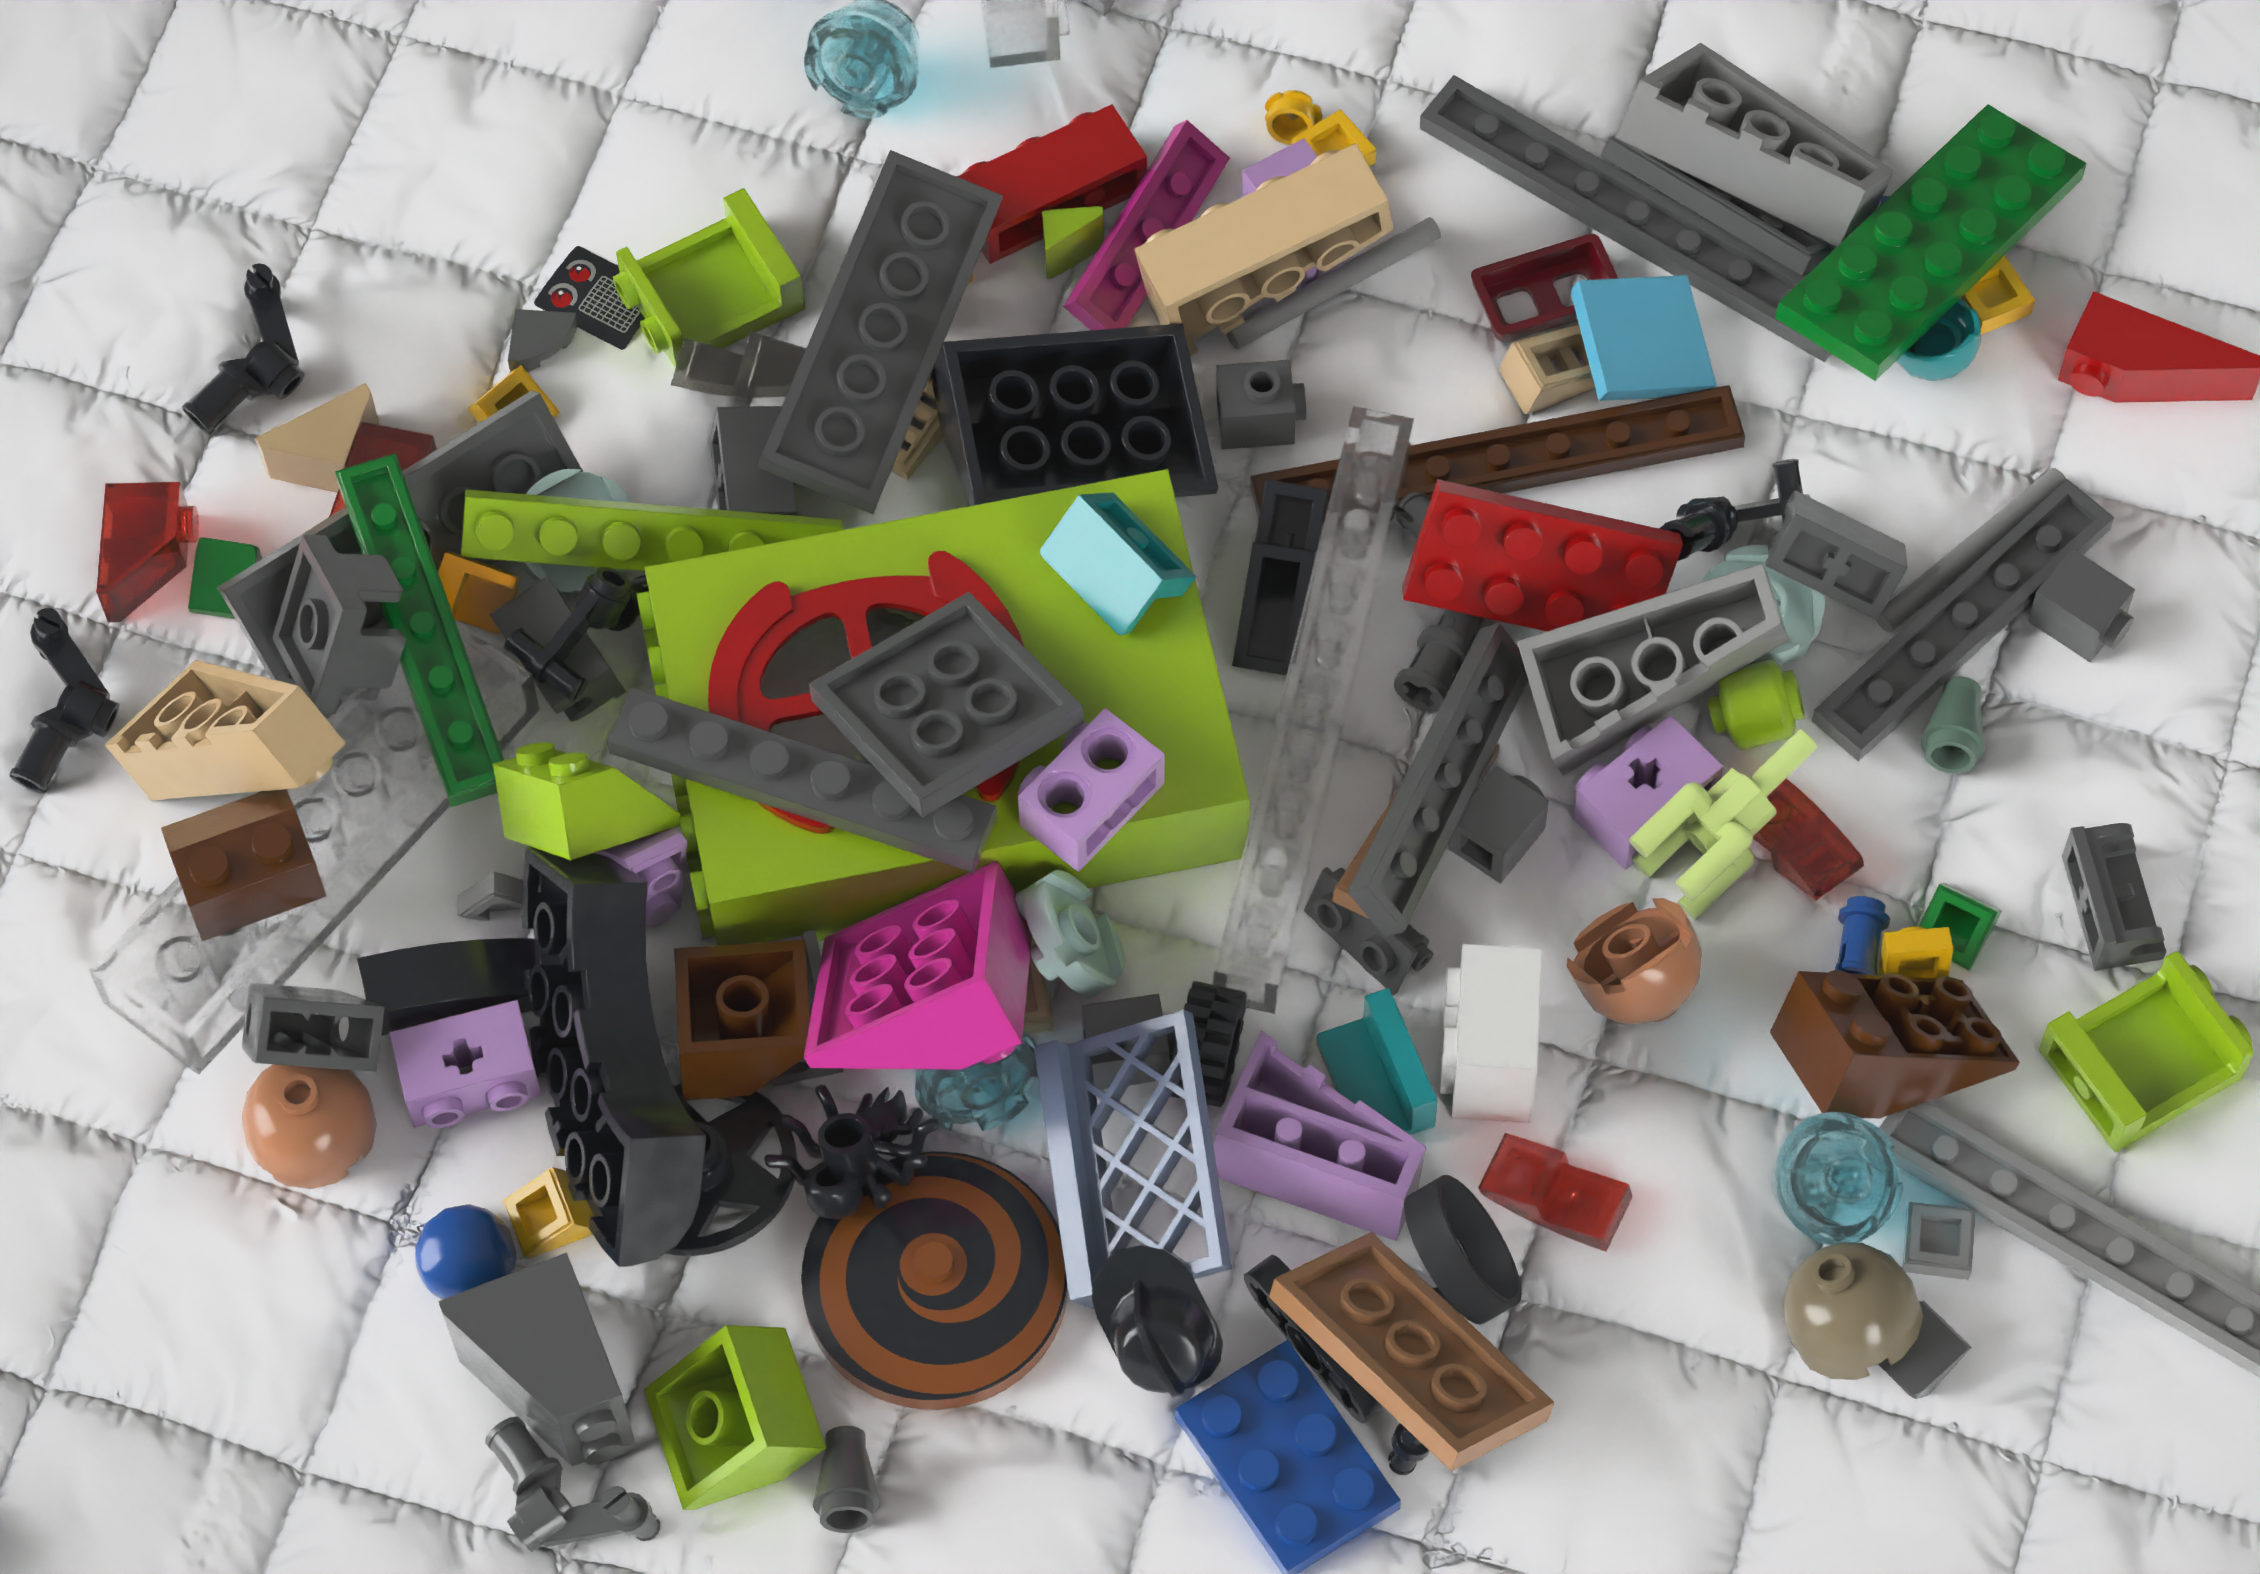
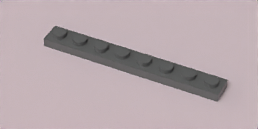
(1614, 204)

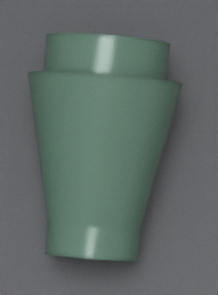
(1955, 730)

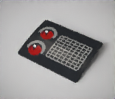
(587, 288)

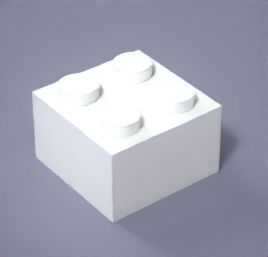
(1492, 1032)

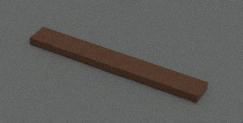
(1557, 447)

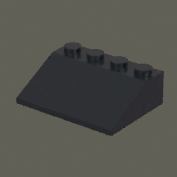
(1072, 411)

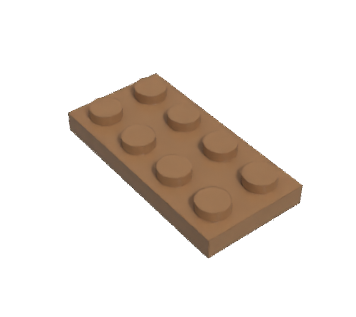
(1411, 1351)

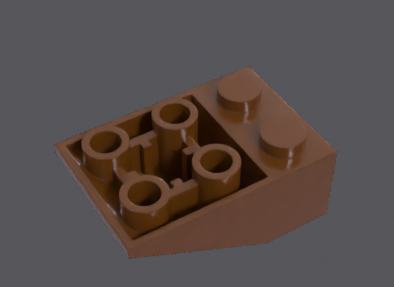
(1886, 1040)

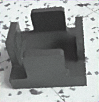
(323, 622)

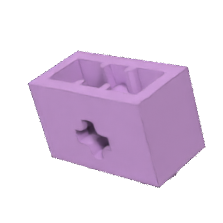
(1626, 793)
(432, 1059)

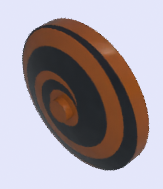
(940, 1288)

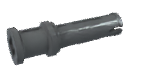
(1437, 660)

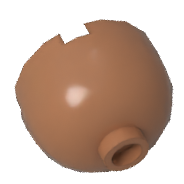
(1637, 962)
(308, 1124)

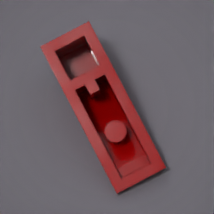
(2146, 358)

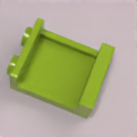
(712, 282)
(2148, 1052)

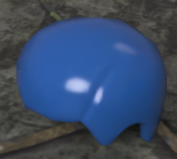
(463, 1250)

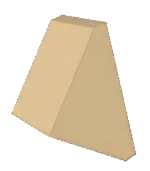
(318, 441)

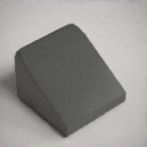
(1930, 1357)

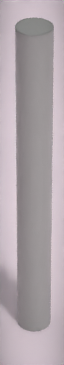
(1335, 282)
(1967, 552)

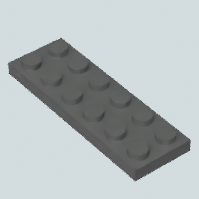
(880, 332)
(496, 455)

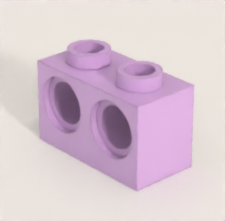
(1103, 795)

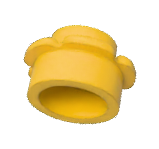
(1290, 115)

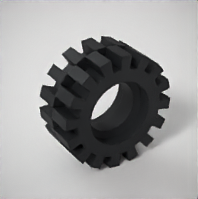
(1218, 1027)

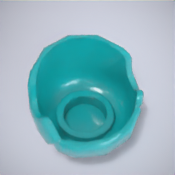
(1946, 346)

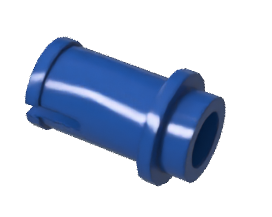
(1862, 928)

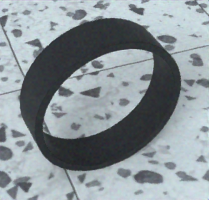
(1474, 1285)

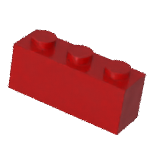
(1073, 167)

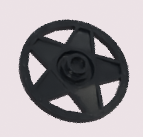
(734, 1178)

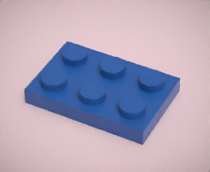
(1287, 1459)

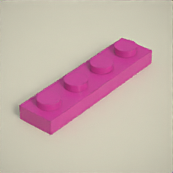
(1164, 199)

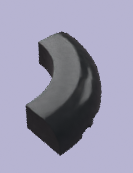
(598, 1046)

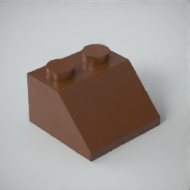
(243, 862)
(740, 1015)

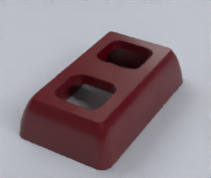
(1535, 275)

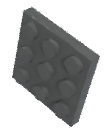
(946, 704)

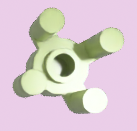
(1718, 824)

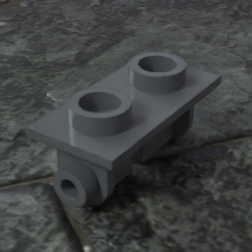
(1382, 957)

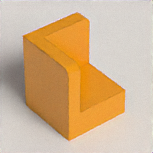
(476, 589)

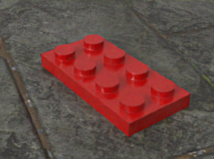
(1533, 559)

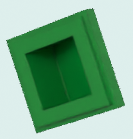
(213, 565)
(1967, 918)

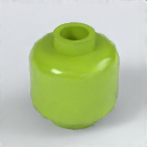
(1757, 705)

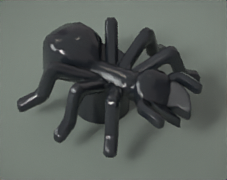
(850, 1152)

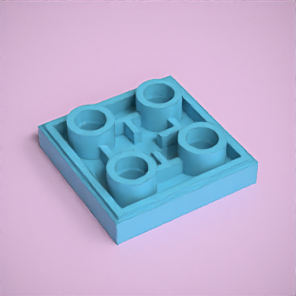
(1642, 337)

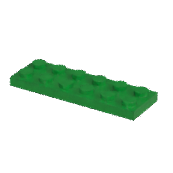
(1930, 242)

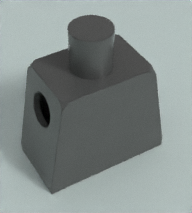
(303, 1028)

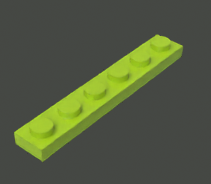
(615, 532)

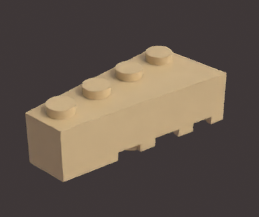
(1263, 243)
(225, 735)

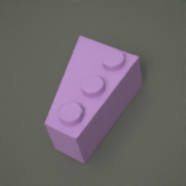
(1314, 1146)

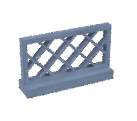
(1079, 1158)

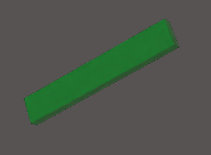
(433, 649)

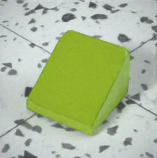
(1070, 237)

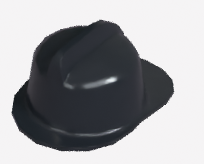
(1156, 1320)

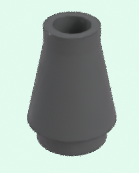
(846, 1484)

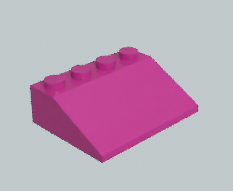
(925, 981)

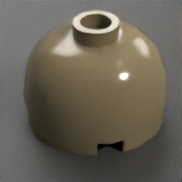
(1851, 1310)

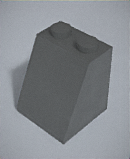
(543, 1358)

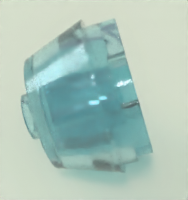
(864, 57)
(979, 1092)
(1836, 1178)

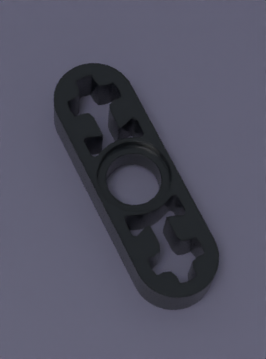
(1341, 1384)

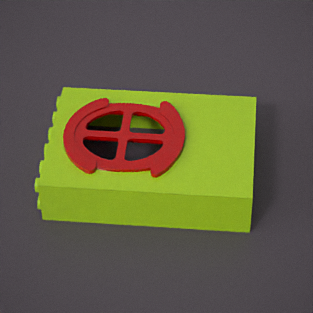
(727, 614)

